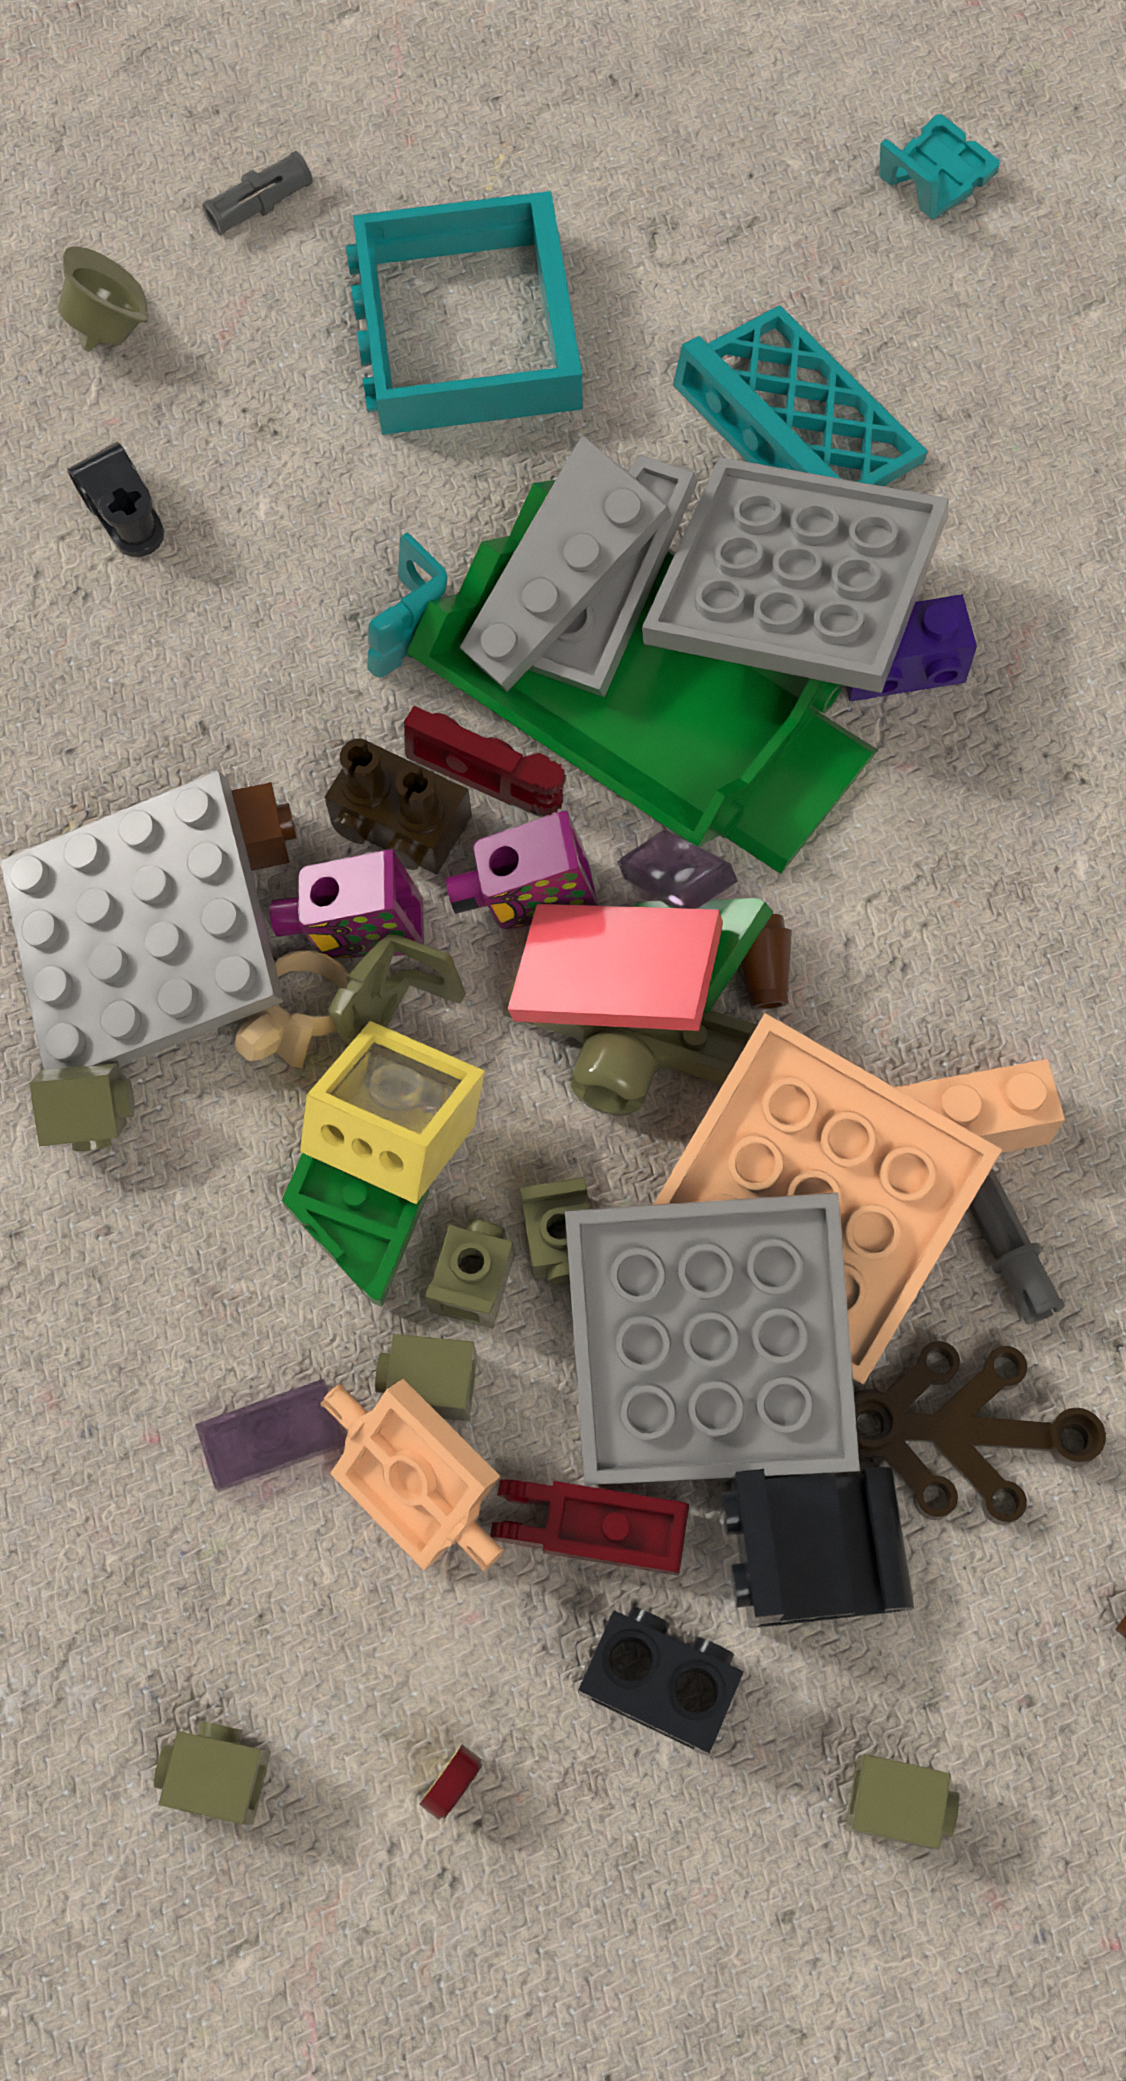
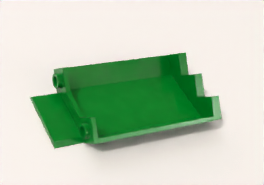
(678, 732)

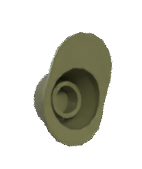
(99, 298)

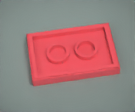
(617, 966)

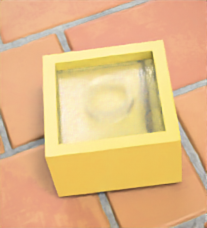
(391, 1111)

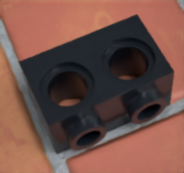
(653, 1697)

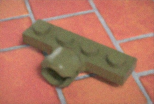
(621, 1061)

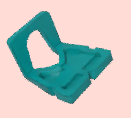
(940, 165)
(394, 628)

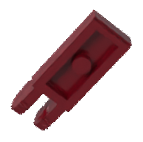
(484, 762)
(599, 1525)

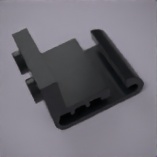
(816, 1546)

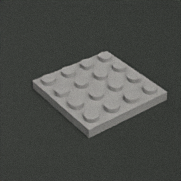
(797, 573)
(141, 928)
(712, 1339)

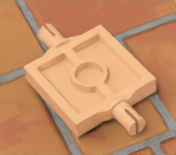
(414, 1474)

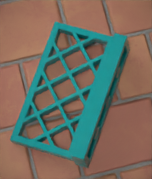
(765, 432)

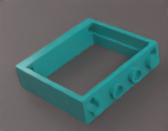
(453, 231)

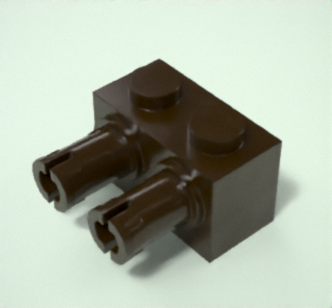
(397, 806)

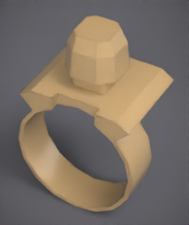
(282, 1032)

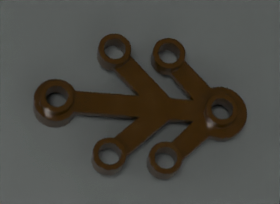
(957, 1432)

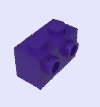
(933, 649)

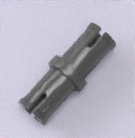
(288, 175)

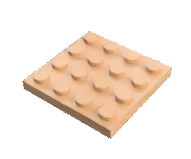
(818, 1124)

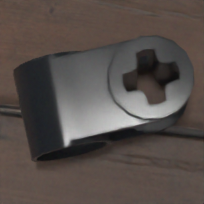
(119, 500)

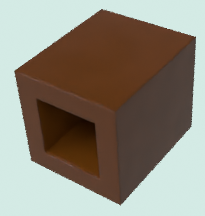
(264, 825)

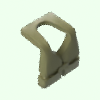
(375, 1000)

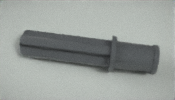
(1014, 1252)

